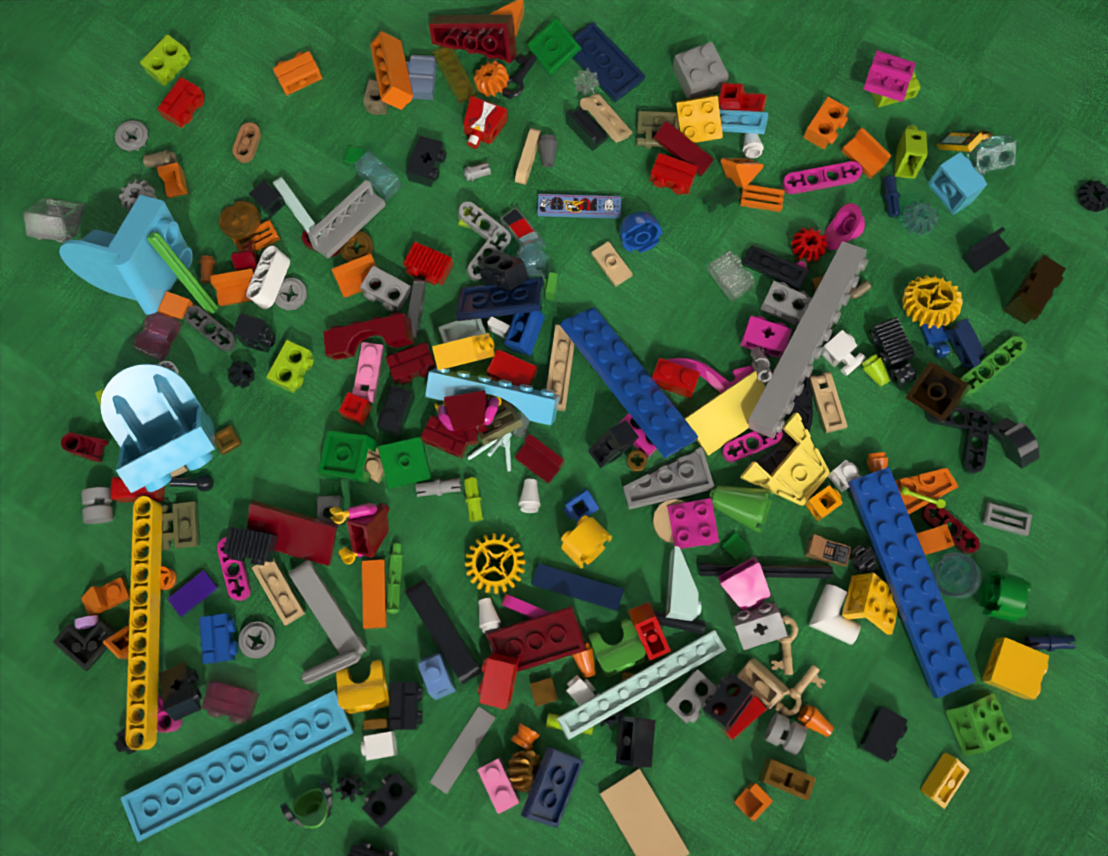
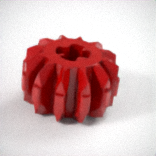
(805, 251)

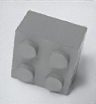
(700, 71)

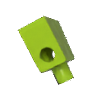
(911, 143)

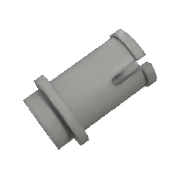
(477, 171)

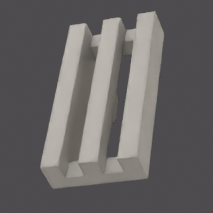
(988, 514)

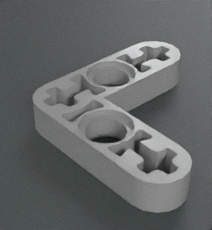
(489, 235)

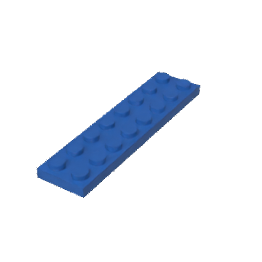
(629, 382)

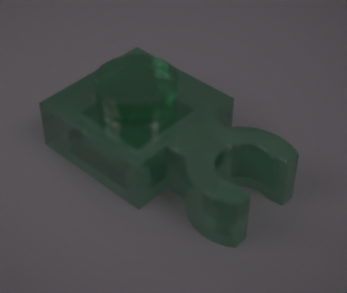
(723, 193)

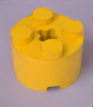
(585, 541)

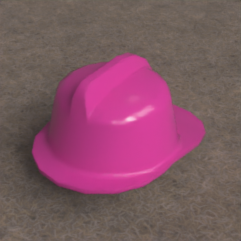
(845, 226)

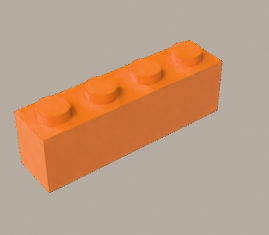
(391, 70)

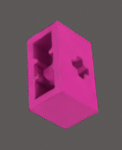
(755, 336)

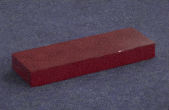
(683, 147)

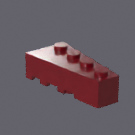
(476, 34)

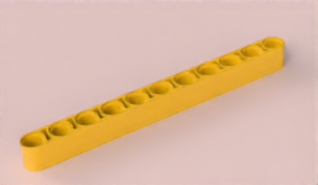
(148, 631)

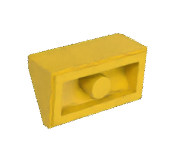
(944, 780)

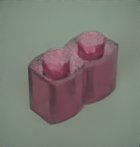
(157, 336)

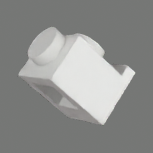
(843, 474)
(580, 690)

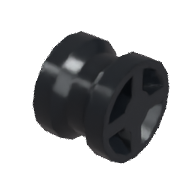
(902, 374)

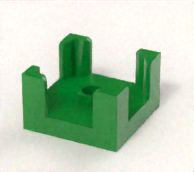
(346, 456)

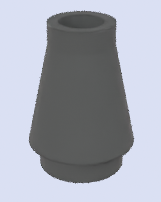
(548, 148)

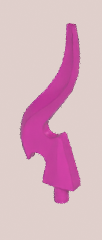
(712, 376)

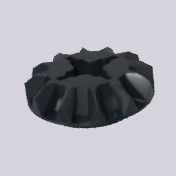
(1093, 203)

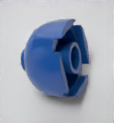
(640, 231)

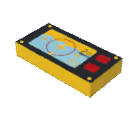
(960, 141)

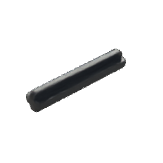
(696, 625)

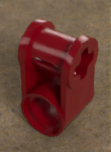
(87, 448)

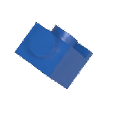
(588, 508)

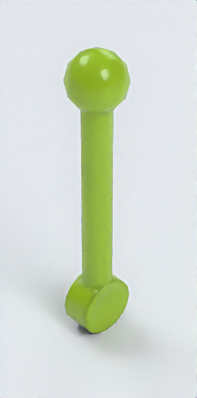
(939, 503)

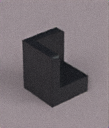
(267, 198)

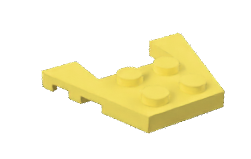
(798, 473)

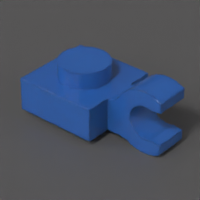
(937, 338)

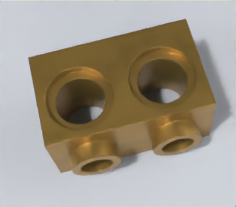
(787, 779)

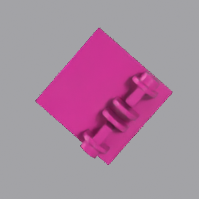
(693, 524)

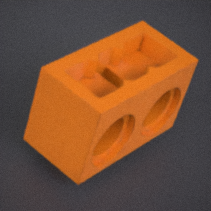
(826, 123)

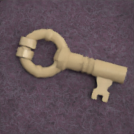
(786, 663)
(795, 693)

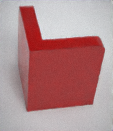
(355, 408)

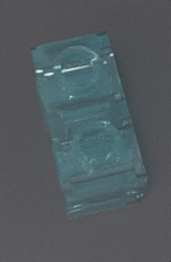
(993, 154)
(381, 177)

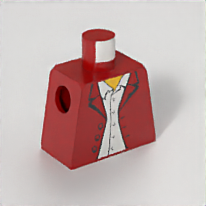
(483, 122)

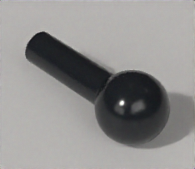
(203, 482)

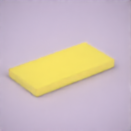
(726, 413)

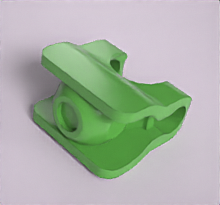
(619, 657)

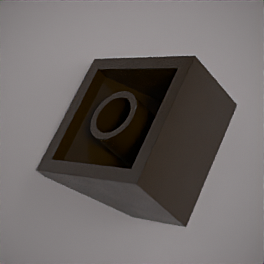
(938, 391)

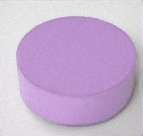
(86, 622)

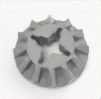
(131, 128)
(296, 301)
(247, 644)

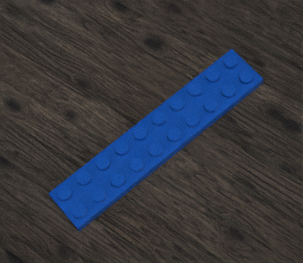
(911, 583)

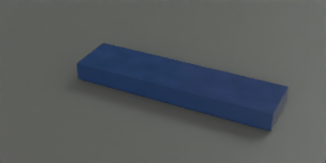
(578, 587)

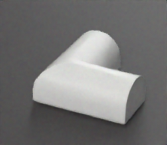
(827, 616)

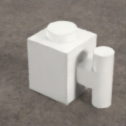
(839, 350)

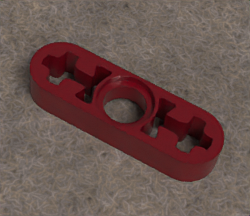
(960, 528)

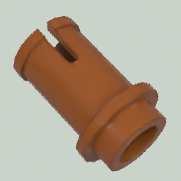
(206, 268)

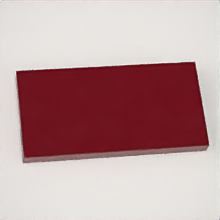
(296, 533)
(539, 638)

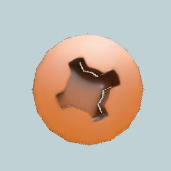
(171, 580)
(525, 737)

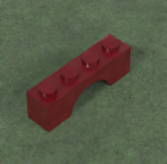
(343, 341)

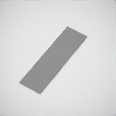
(462, 750)

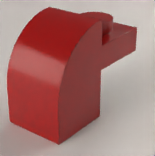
(734, 98)

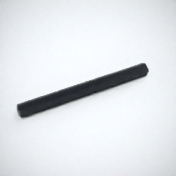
(779, 571)

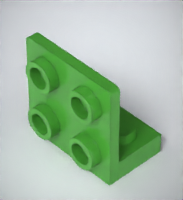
(979, 725)

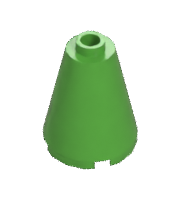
(743, 504)

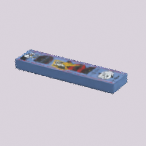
(579, 206)

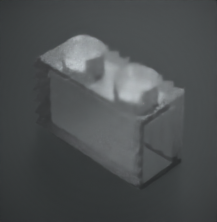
(731, 275)

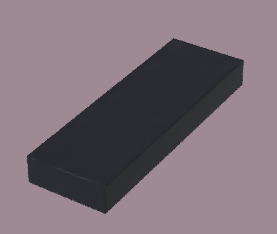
(775, 267)

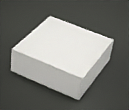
(498, 327)

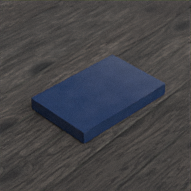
(552, 787)

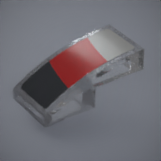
(518, 226)

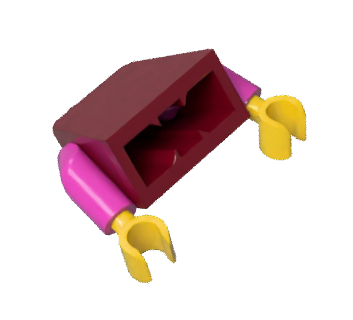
(468, 414)
(366, 529)

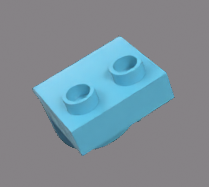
(126, 260)
(155, 425)

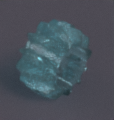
(920, 217)

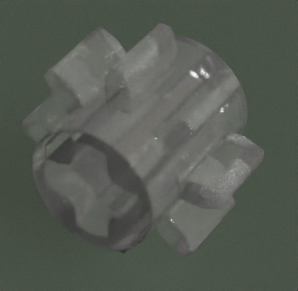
(589, 77)

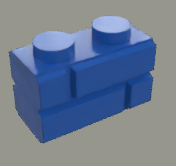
(524, 332)
(217, 638)

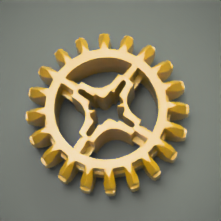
(941, 311)
(503, 556)

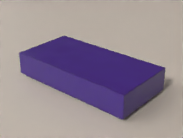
(193, 593)

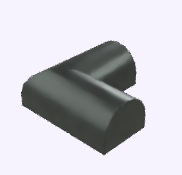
(83, 649)

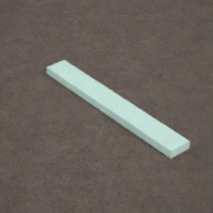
(640, 684)

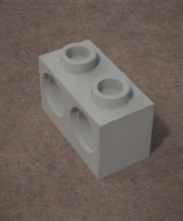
(388, 285)
(784, 309)
(687, 692)

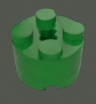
(1004, 596)

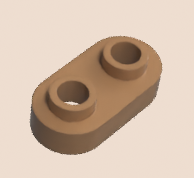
(245, 143)

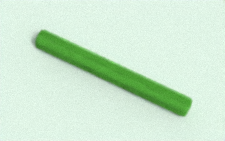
(182, 272)

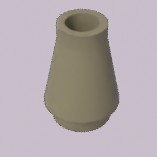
(159, 159)

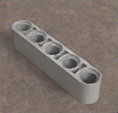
(326, 608)

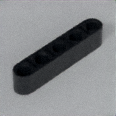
(443, 631)

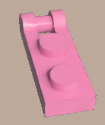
(368, 370)

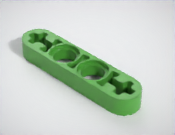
(990, 364)

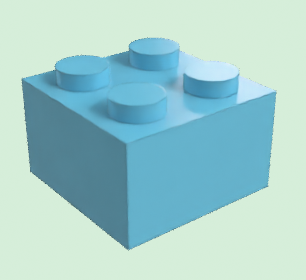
(957, 183)

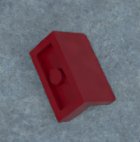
(539, 459)

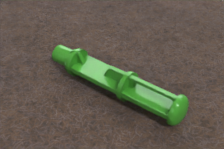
(395, 574)

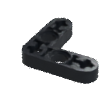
(972, 430)

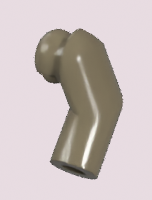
(860, 289)

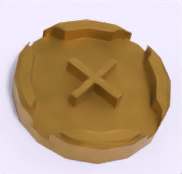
(240, 220)

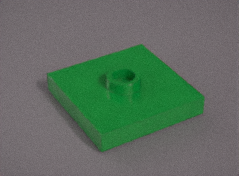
(553, 46)
(404, 463)

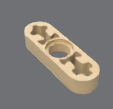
(528, 156)

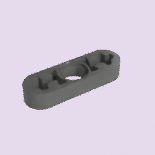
(416, 305)
(213, 337)

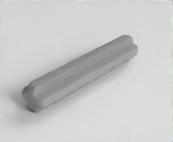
(331, 666)

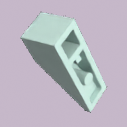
(681, 591)

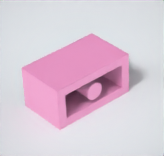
(498, 785)

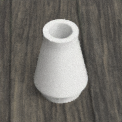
(752, 145)
(529, 498)
(488, 616)

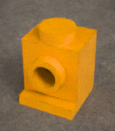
(832, 498)

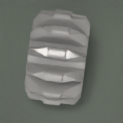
(132, 192)

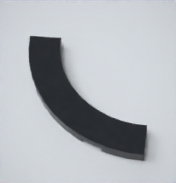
(802, 406)

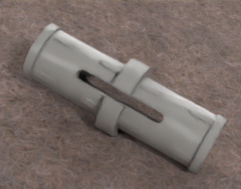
(761, 364)
(438, 487)

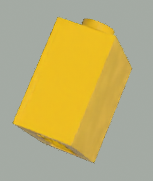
(463, 351)
(1016, 668)

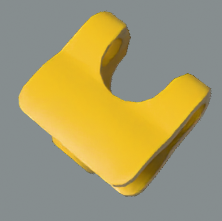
(366, 695)

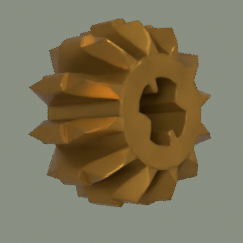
(523, 769)

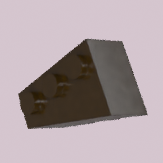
(1035, 290)

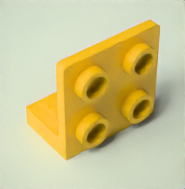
(700, 118)
(871, 599)

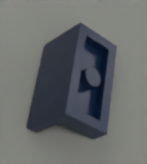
(965, 344)

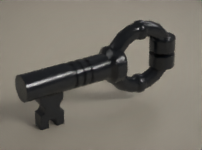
(518, 79)

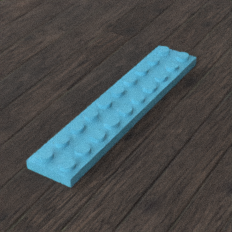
(236, 765)

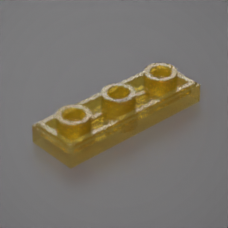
(459, 81)

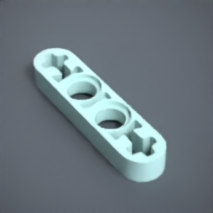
(293, 203)

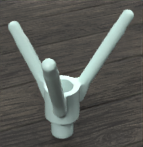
(503, 441)

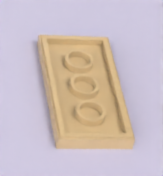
(642, 818)

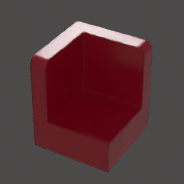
(245, 259)

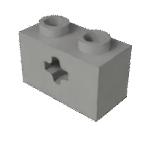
(753, 634)

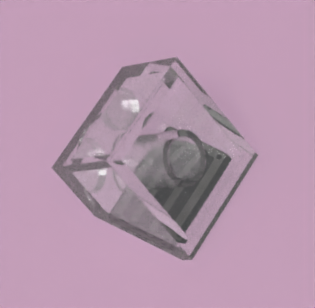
(53, 219)

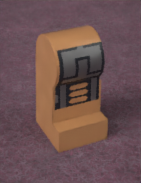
(827, 551)

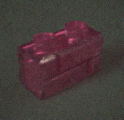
(229, 701)

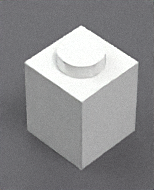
(379, 745)

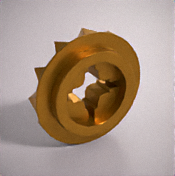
(363, 240)

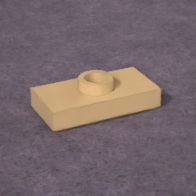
(611, 264)

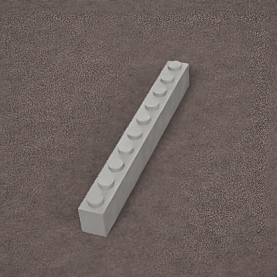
(807, 340)

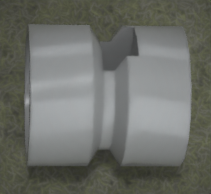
(97, 513)
(793, 737)

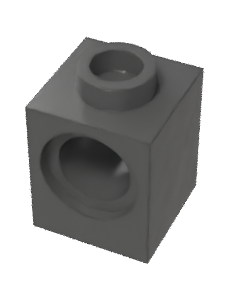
(326, 503)

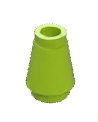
(876, 370)

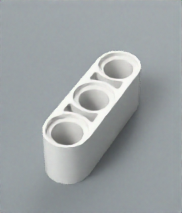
(268, 277)

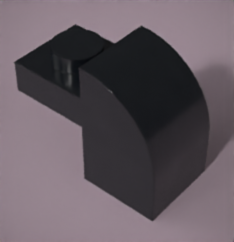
(1018, 441)

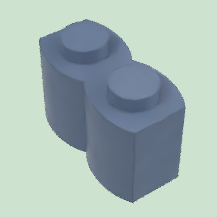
(422, 76)

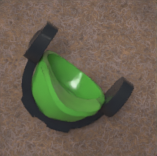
(310, 808)

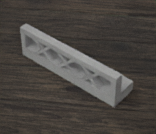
(347, 221)

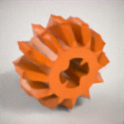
(491, 78)

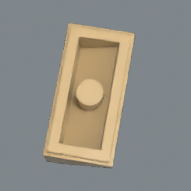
(765, 684)

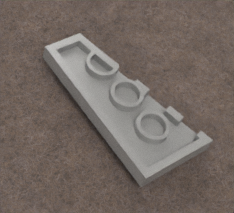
(679, 479)

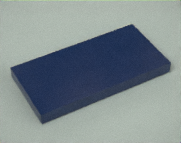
(614, 69)
(494, 301)

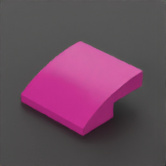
(889, 76)

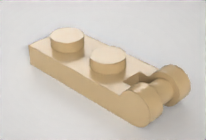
(606, 117)
(827, 402)

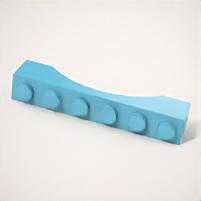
(535, 404)

